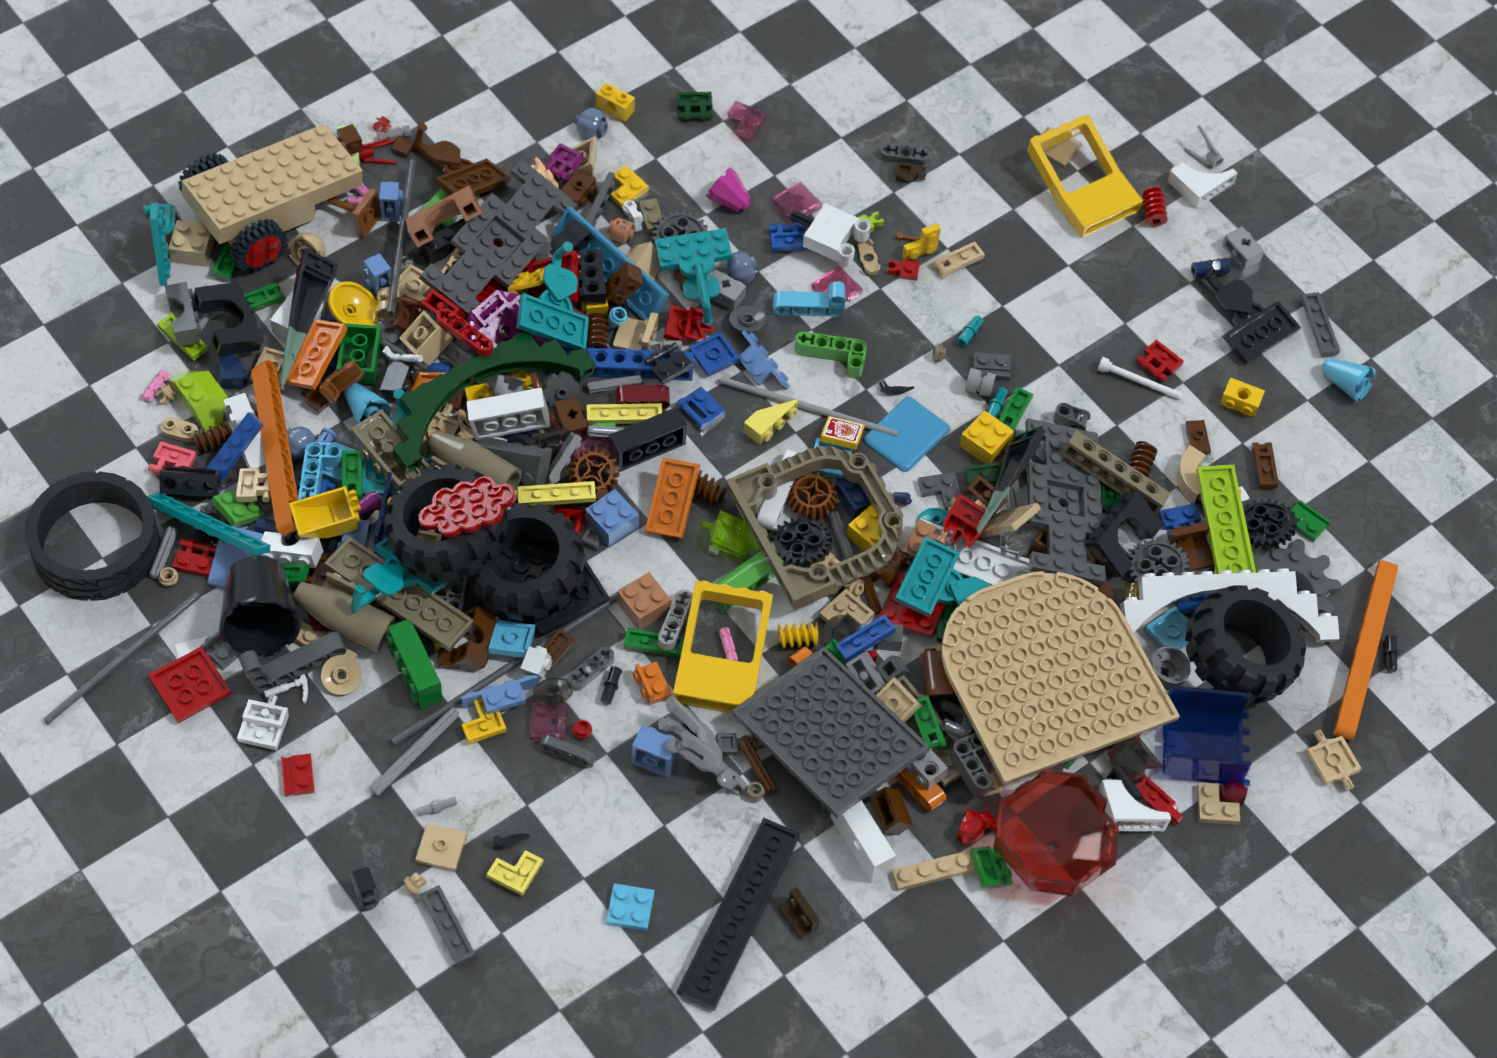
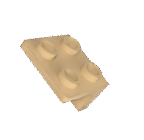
(636, 333)

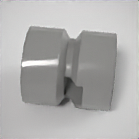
(980, 382)

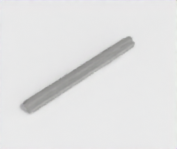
(414, 751)

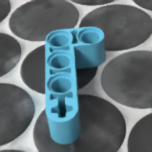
(811, 303)
(317, 462)

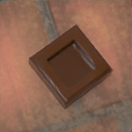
(402, 146)
(446, 658)

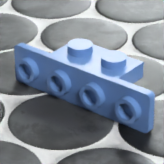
(758, 363)
(501, 696)

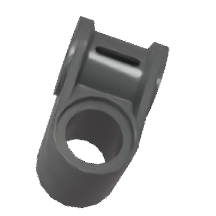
(1071, 416)

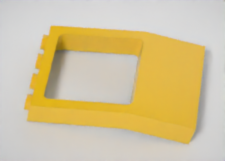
(1098, 202)
(713, 680)

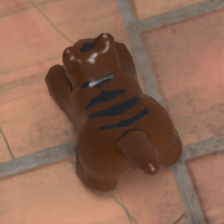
(889, 573)

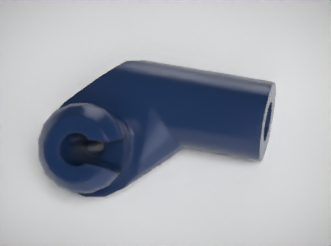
(902, 496)

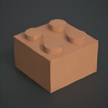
(643, 601)

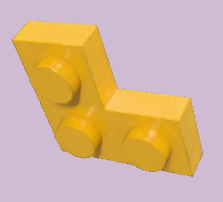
(631, 186)
(926, 245)
(484, 726)

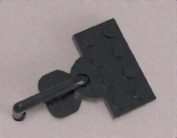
(1255, 326)

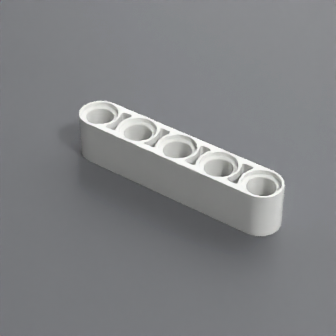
(774, 507)

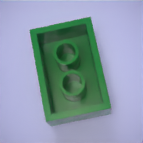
(363, 346)

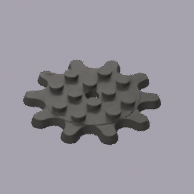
(1312, 568)

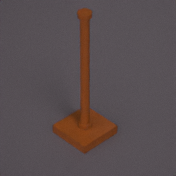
(365, 214)

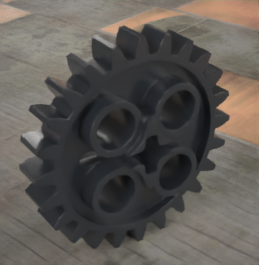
(1269, 523)
(802, 541)

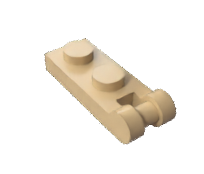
(958, 259)

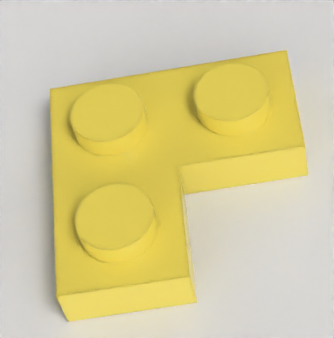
(517, 877)

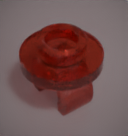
(384, 122)

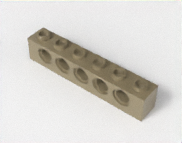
(1113, 471)

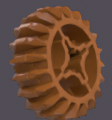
(586, 459)
(820, 504)

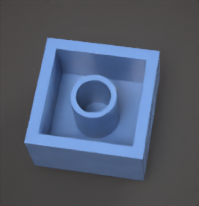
(612, 517)
(651, 752)

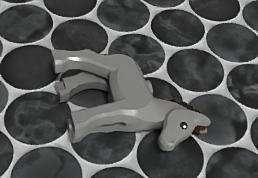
(698, 745)

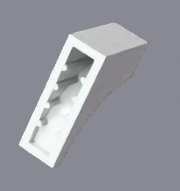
(1199, 186)
(1128, 812)

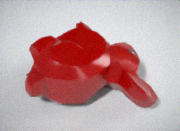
(975, 825)

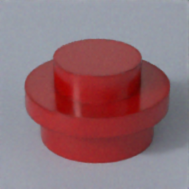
(582, 729)

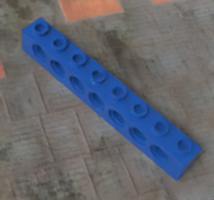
(630, 363)

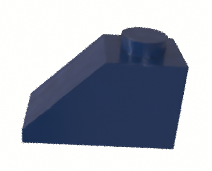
(232, 372)

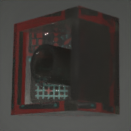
(1134, 759)

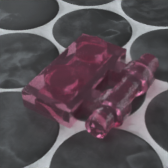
(541, 721)

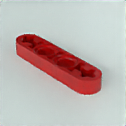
(474, 344)

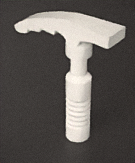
(405, 357)
(285, 687)

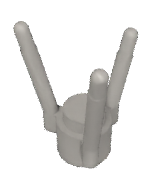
(1213, 156)

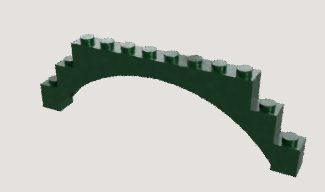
(508, 356)

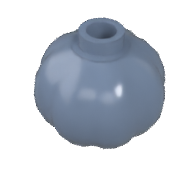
(591, 123)
(741, 267)
(298, 439)

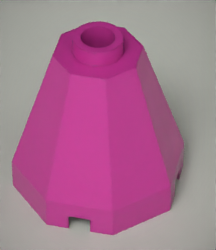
(729, 192)

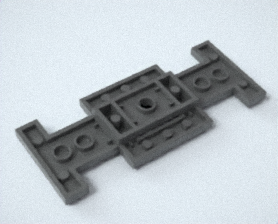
(512, 227)
(1066, 527)

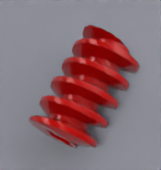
(1154, 206)

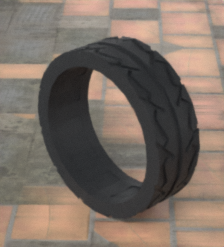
(79, 491)

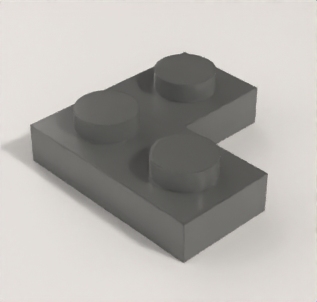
(940, 484)

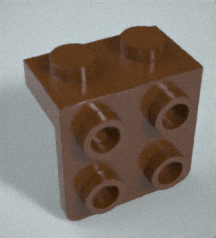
(1195, 544)

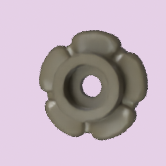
(939, 353)
(755, 786)

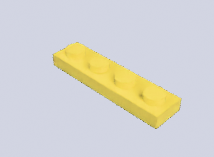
(622, 413)
(557, 493)

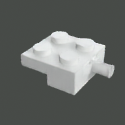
(263, 723)

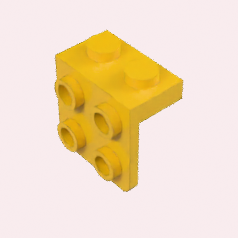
(526, 280)

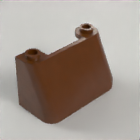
(933, 675)

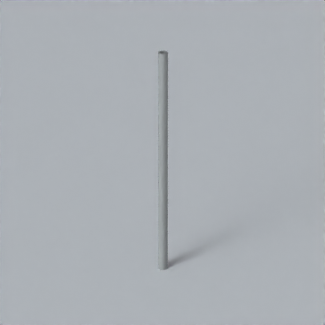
(803, 405)

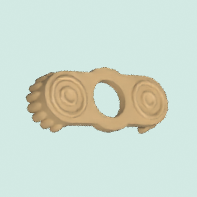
(866, 248)
(466, 432)

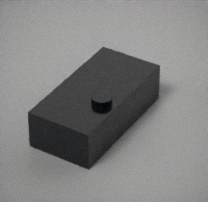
(648, 439)

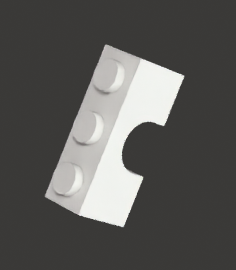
(305, 551)

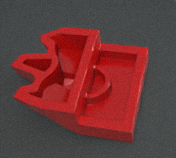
(686, 325)
(963, 520)

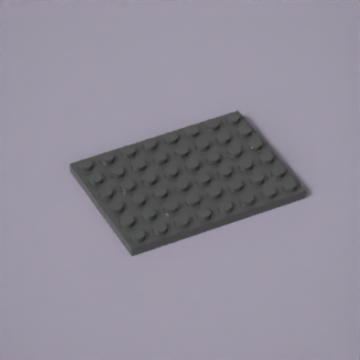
(830, 731)

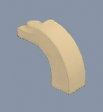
(1187, 475)

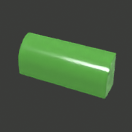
(750, 575)

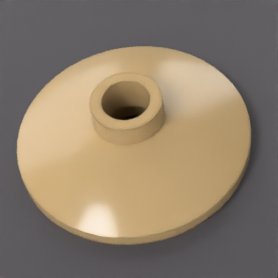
(330, 673)

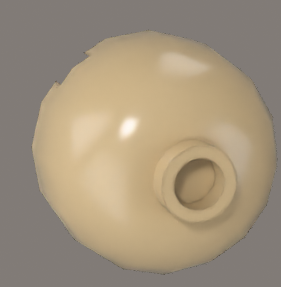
(303, 241)

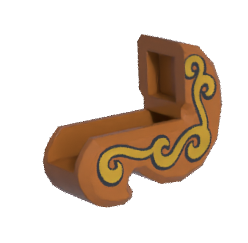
(340, 380)

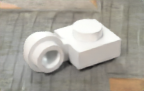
(634, 216)

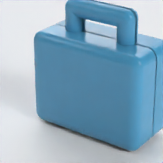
(917, 434)

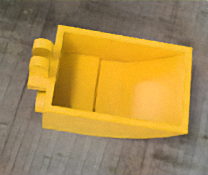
(327, 514)

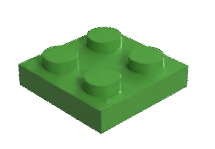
(237, 512)

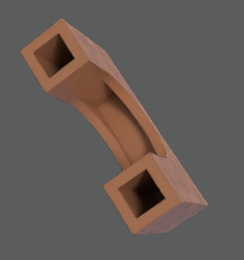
(424, 222)

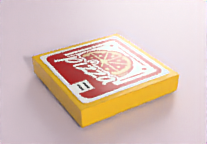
(842, 432)

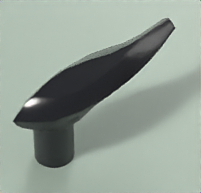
(893, 390)
(508, 841)

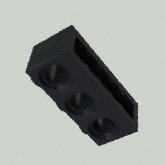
(592, 289)
(198, 476)

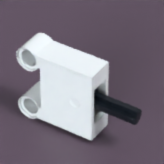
(831, 231)

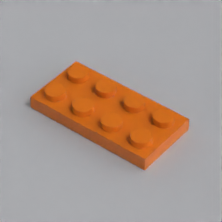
(316, 353)
(672, 498)

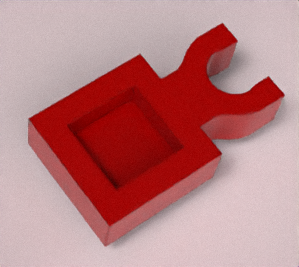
(906, 269)

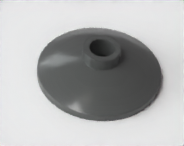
(747, 318)

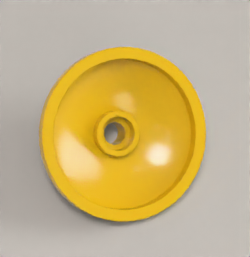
(352, 304)

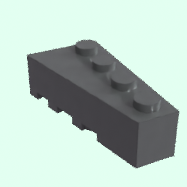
(530, 459)

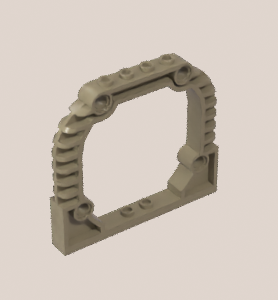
(800, 583)

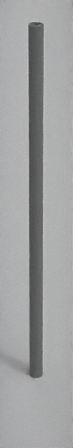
(401, 237)

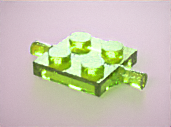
(730, 534)

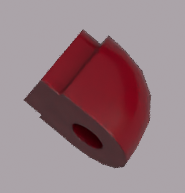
(1233, 793)

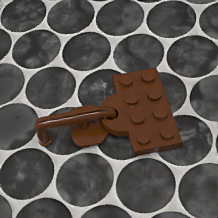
(459, 171)

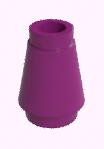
(370, 502)

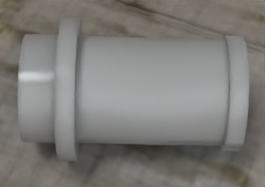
(662, 343)

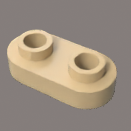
(178, 430)

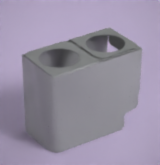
(506, 385)

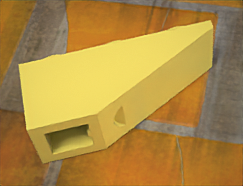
(766, 421)

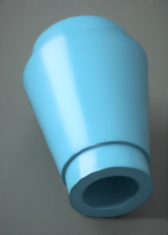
(617, 317)

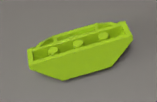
(201, 396)

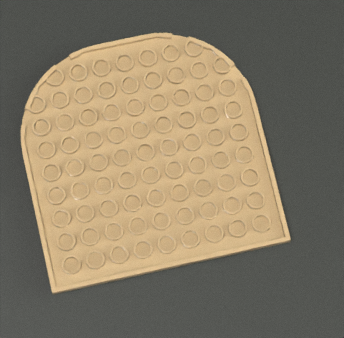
(1049, 672)

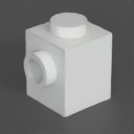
(536, 661)

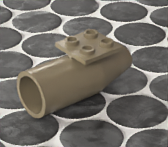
(468, 453)
(331, 608)

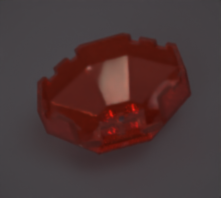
(1062, 811)

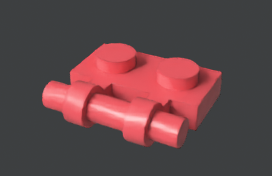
(172, 456)

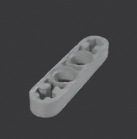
(677, 620)

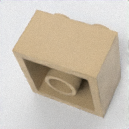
(191, 243)
(426, 338)

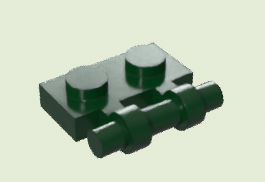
(694, 101)

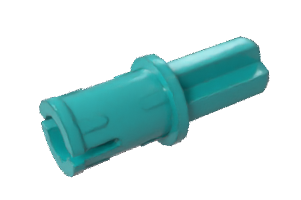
(970, 331)
(997, 403)

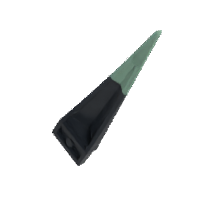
(311, 285)
(1016, 457)

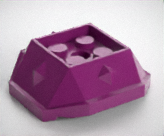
(498, 313)

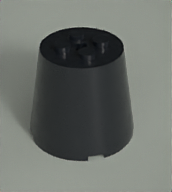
(258, 607)

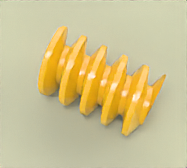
(798, 635)

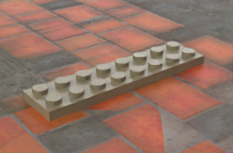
(427, 612)

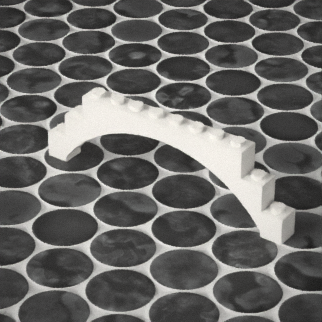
(1160, 591)

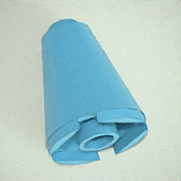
(1349, 377)
(364, 402)

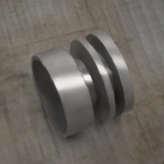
(1170, 666)

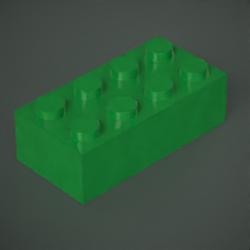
(414, 664)

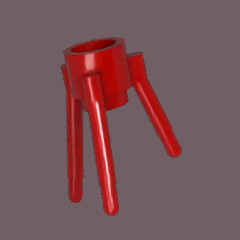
(368, 148)

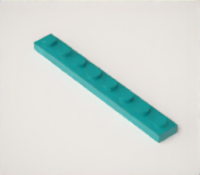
(208, 524)

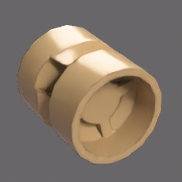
(382, 305)

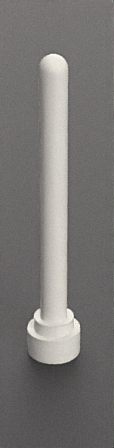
(1106, 366)

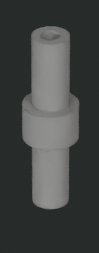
(436, 806)

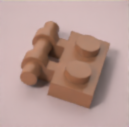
(920, 531)

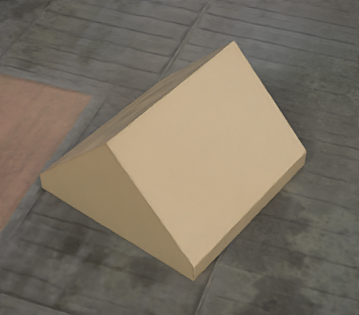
(589, 150)
(1064, 151)
(646, 258)

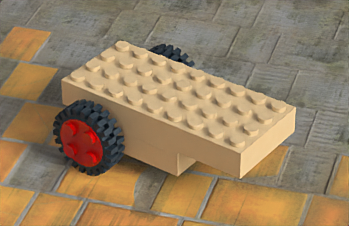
(268, 192)

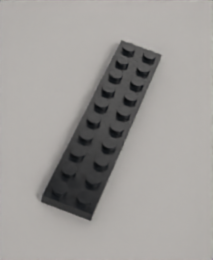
(738, 914)

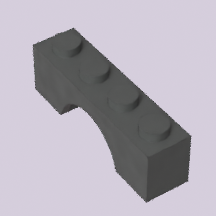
(185, 326)

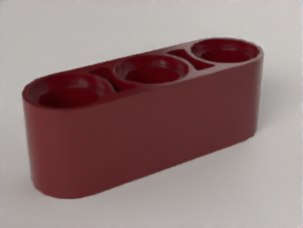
(643, 395)

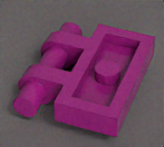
(566, 158)

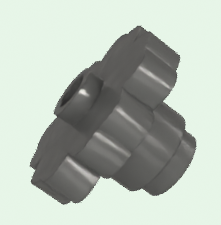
(560, 387)

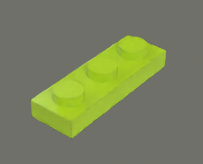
(192, 350)

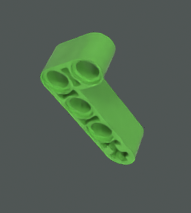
(833, 348)

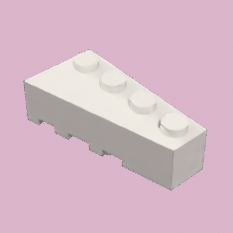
(236, 409)

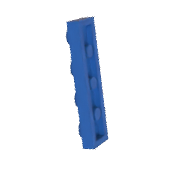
(236, 444)

